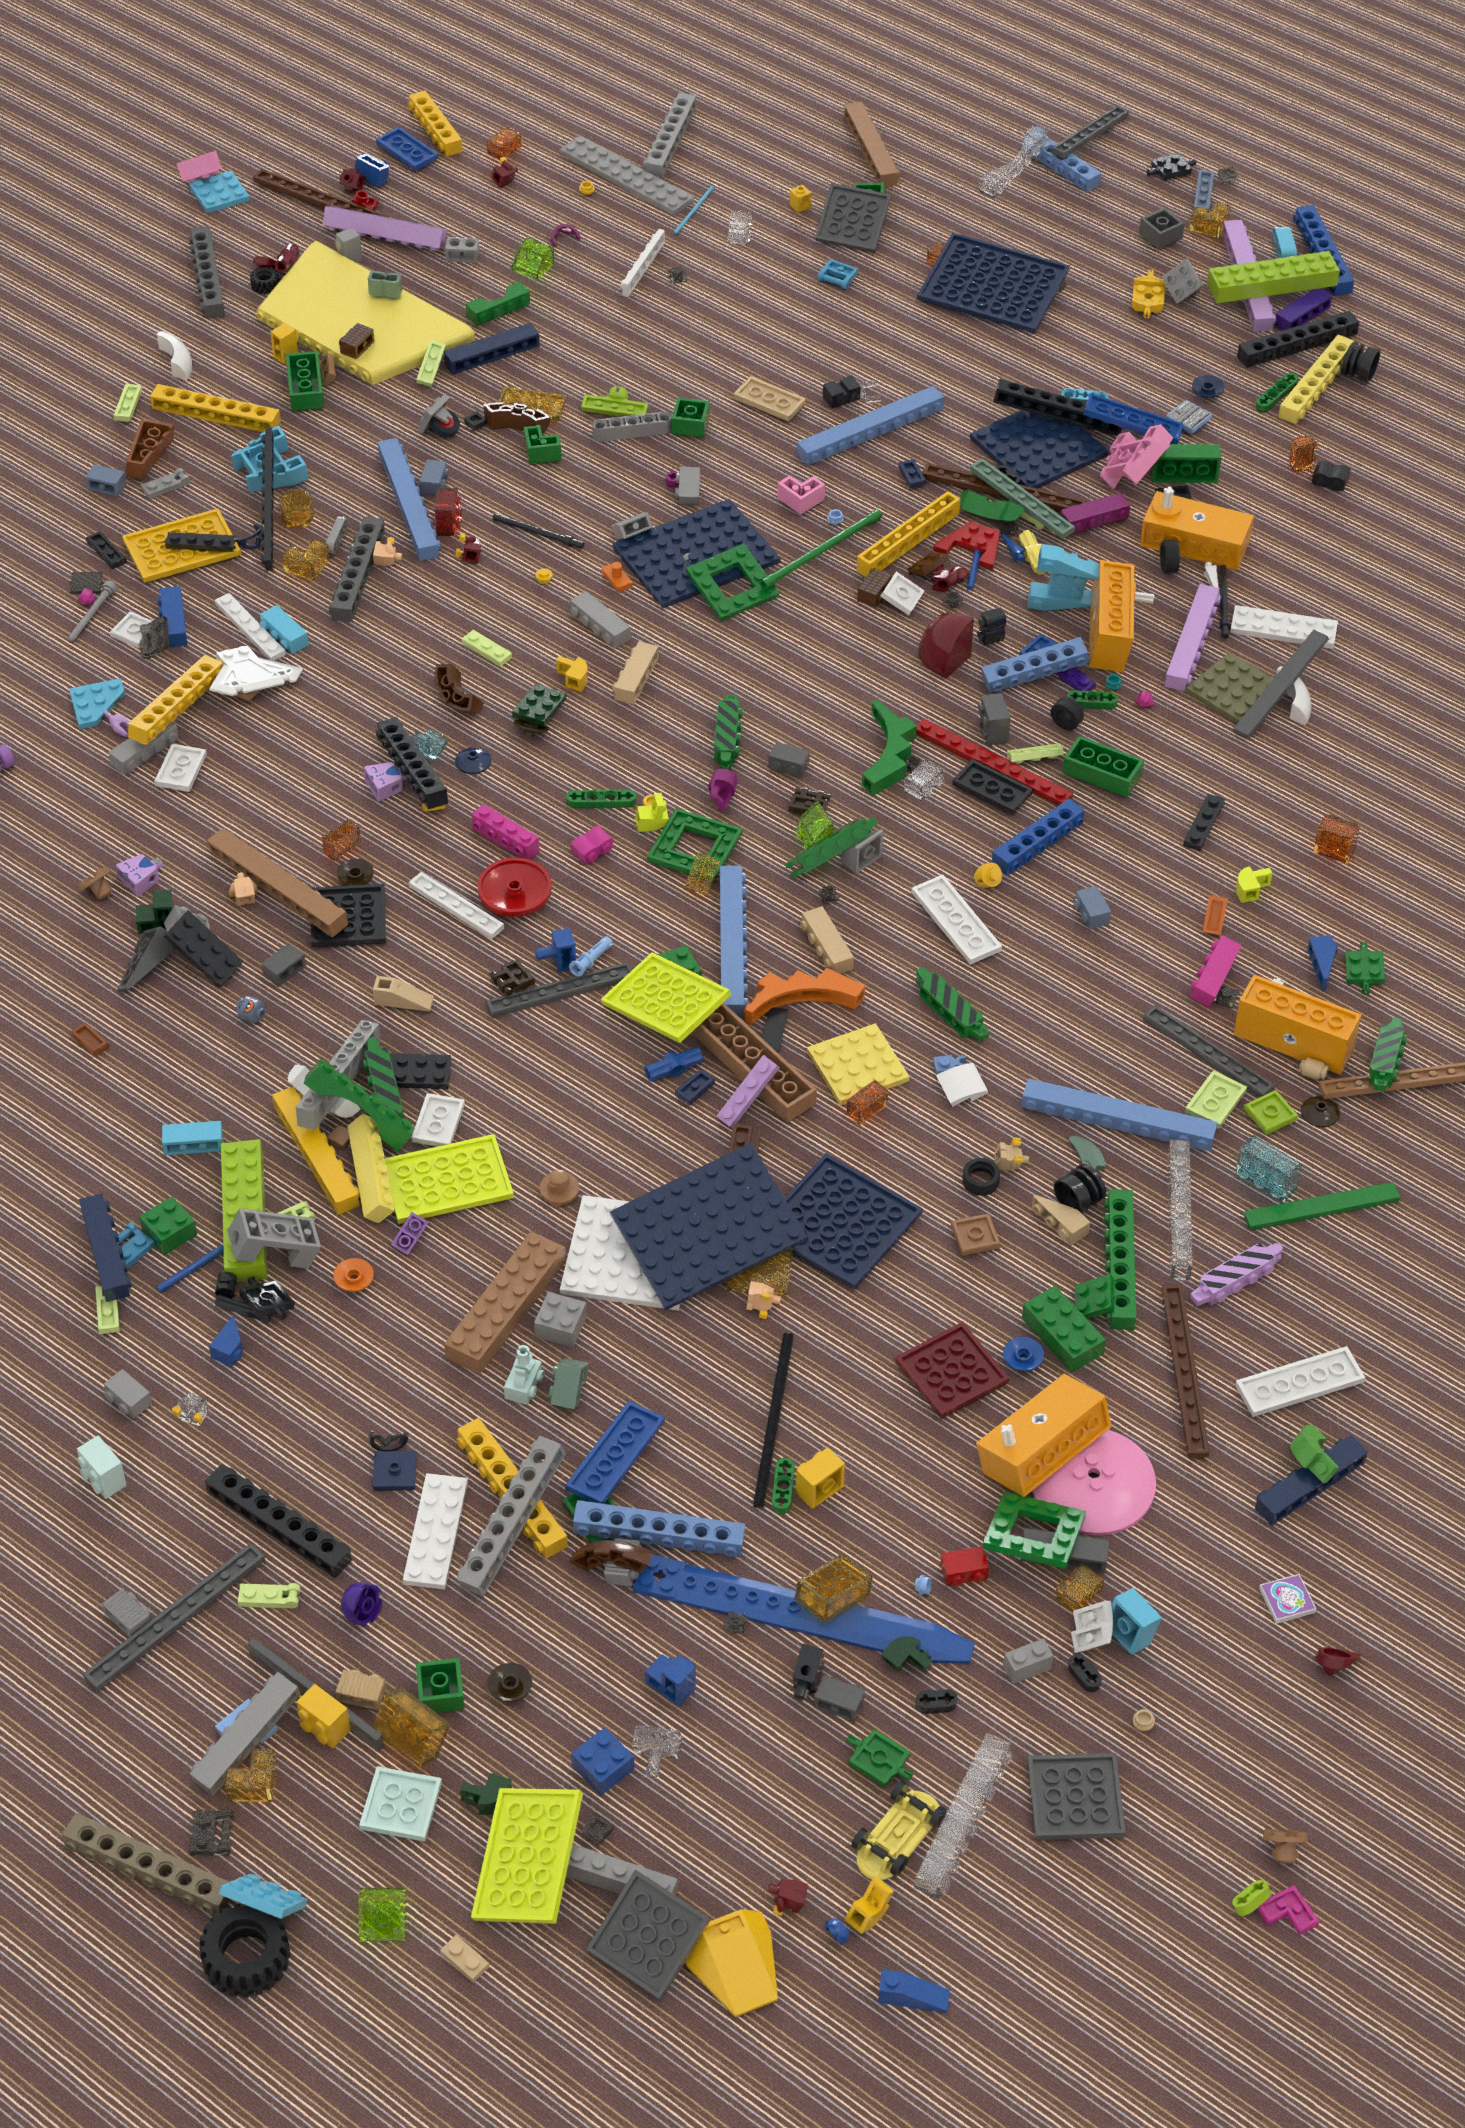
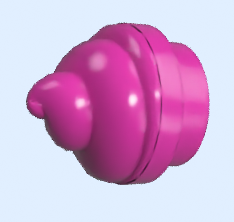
(87, 597)
(1145, 699)

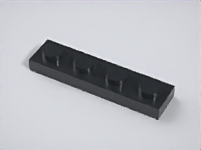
(204, 542)
(1204, 822)

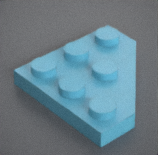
(93, 699)

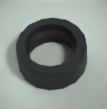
(1169, 556)
(979, 1188)

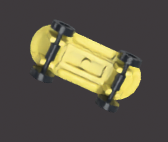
(898, 1833)

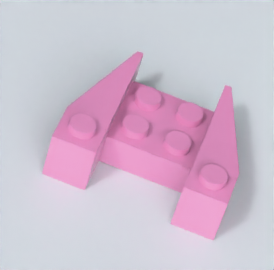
(1135, 456)

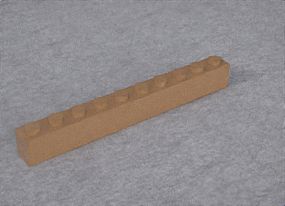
(278, 882)

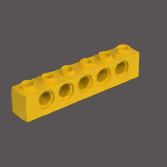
(435, 123)

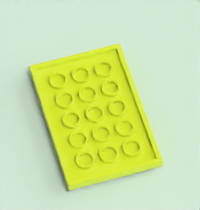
(666, 997)
(448, 1178)
(527, 1855)

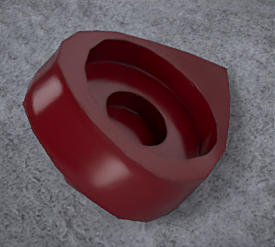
(263, 261)
(1335, 1659)

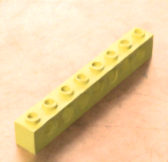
(1315, 381)

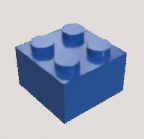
(602, 1761)

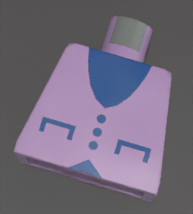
(383, 780)
(139, 873)

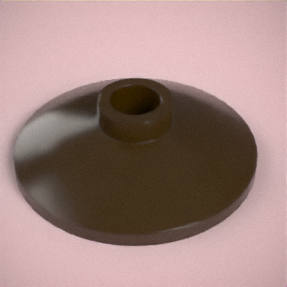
(529, 728)
(355, 872)
(1320, 1111)
(506, 1675)

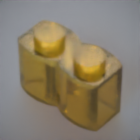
(1079, 1588)

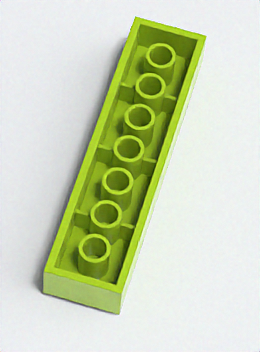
(1273, 277)
(242, 1189)

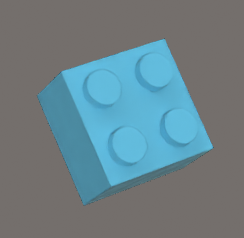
(1134, 1621)

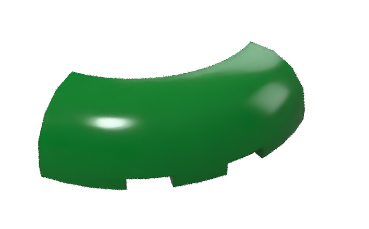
(993, 510)

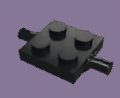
(1171, 166)
(266, 1298)

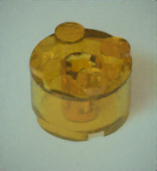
(296, 508)

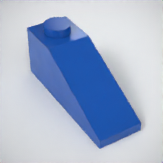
(1322, 954)
(912, 1992)

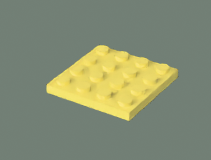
(857, 1060)

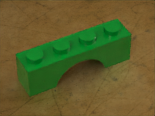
(482, 311)

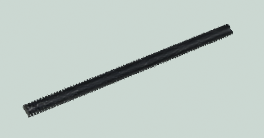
(773, 1419)

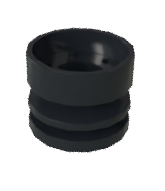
(1361, 361)
(1080, 1188)

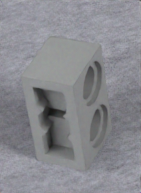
(462, 249)

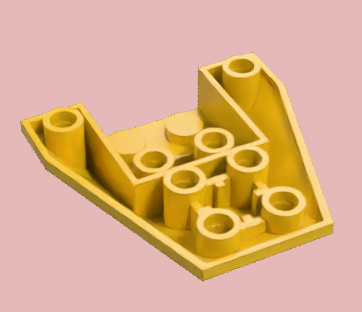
(736, 1961)

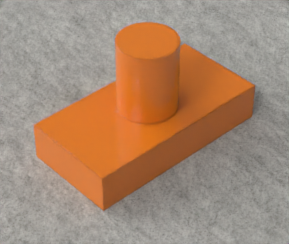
(616, 577)
(1215, 915)

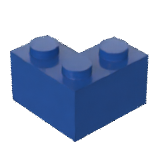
(672, 1678)

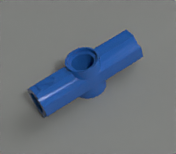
(673, 1064)

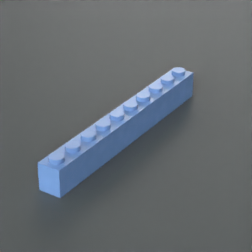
(870, 425)
(409, 499)
(732, 937)
(1118, 1114)

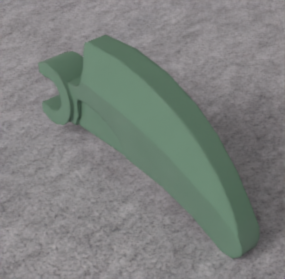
(1088, 1152)

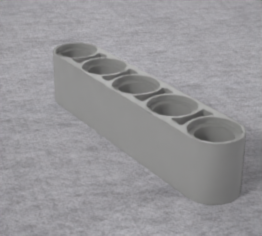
(632, 426)

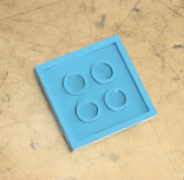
(219, 192)
(263, 1896)

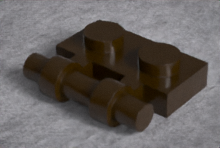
(804, 798)
(517, 977)

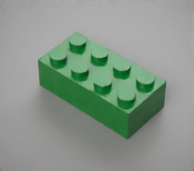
(304, 381)
(1187, 464)
(1103, 766)
(1063, 1329)

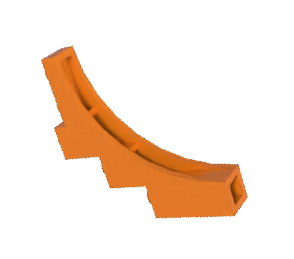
(801, 988)

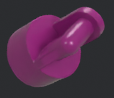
(722, 787)

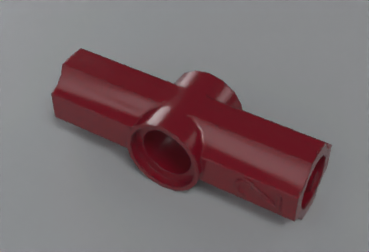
(286, 258)

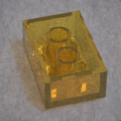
(833, 1588)
(411, 1726)

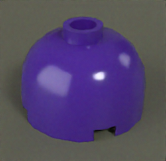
(361, 1603)

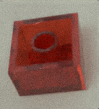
(448, 512)

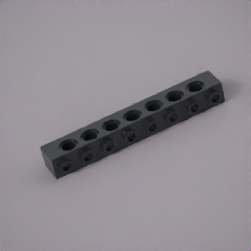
(1297, 339)
(1049, 405)
(412, 763)
(251, 1508)

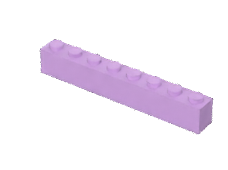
(385, 227)
(1192, 637)

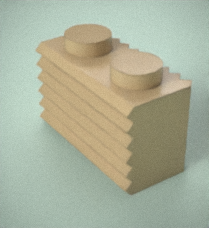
(361, 1689)

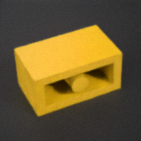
(283, 342)

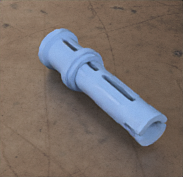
(587, 959)

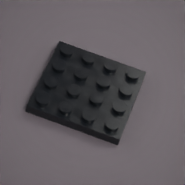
(364, 915)

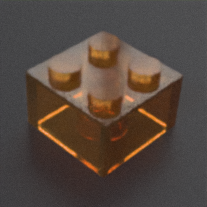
(1336, 838)

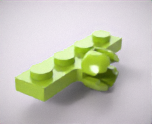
(614, 404)

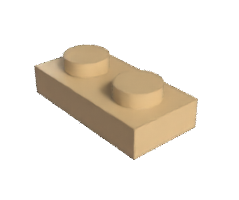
(464, 1958)

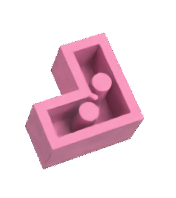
(203, 166)
(801, 496)

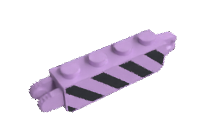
(1236, 1273)

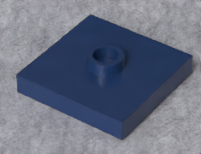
(394, 1470)

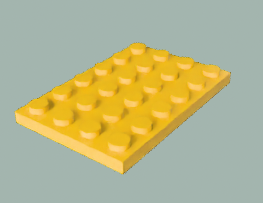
(155, 561)

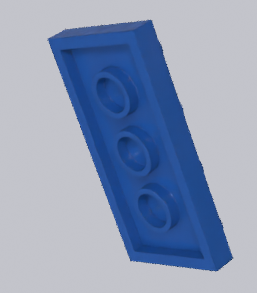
(407, 148)

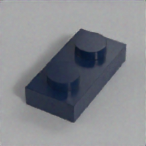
(912, 473)
(694, 1087)

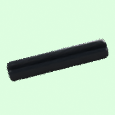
(239, 1307)

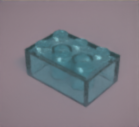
(1268, 1168)

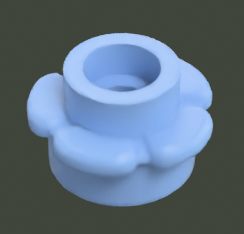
(835, 517)
(923, 1585)

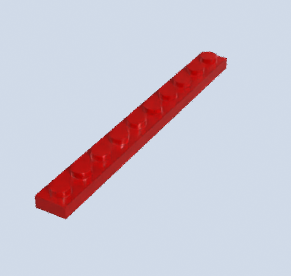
(970, 750)

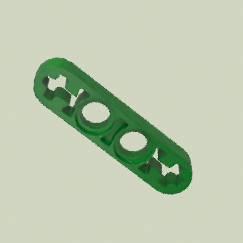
(1288, 382)
(601, 801)

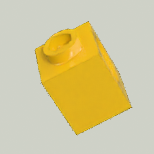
(800, 198)

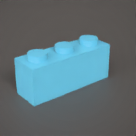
(284, 629)
(192, 1137)

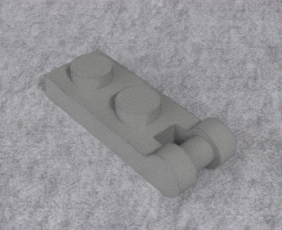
(166, 484)

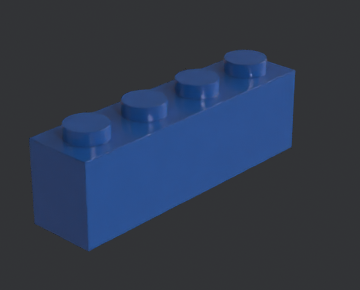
(172, 608)

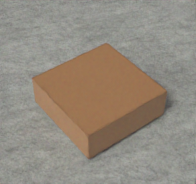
(339, 1137)

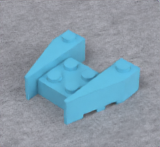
(285, 472)
(1066, 580)

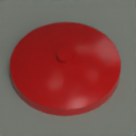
(514, 887)

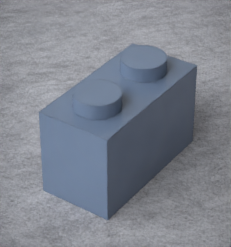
(433, 477)
(106, 480)
(1092, 907)

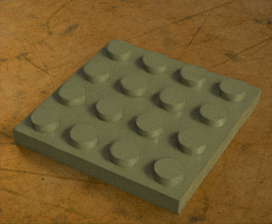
(1229, 687)

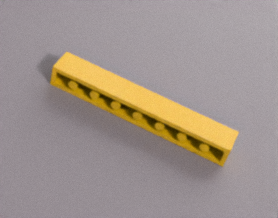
(317, 1154)

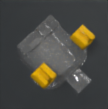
(191, 1409)

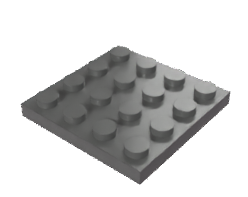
(853, 217)
(1076, 1796)
(648, 1934)

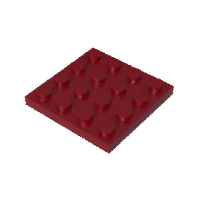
(952, 1370)

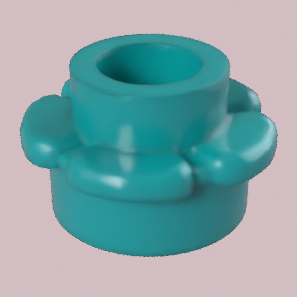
(1113, 682)

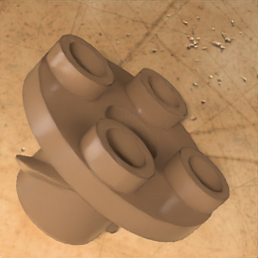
(98, 883)
(559, 1188)
(1285, 1844)

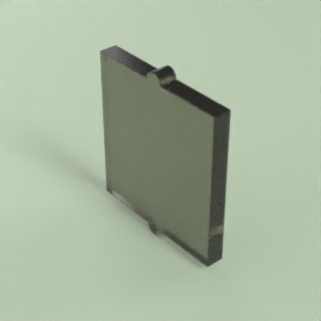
(85, 580)

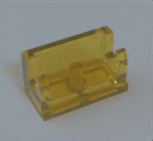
(702, 873)

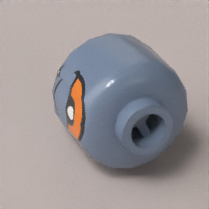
(251, 1009)

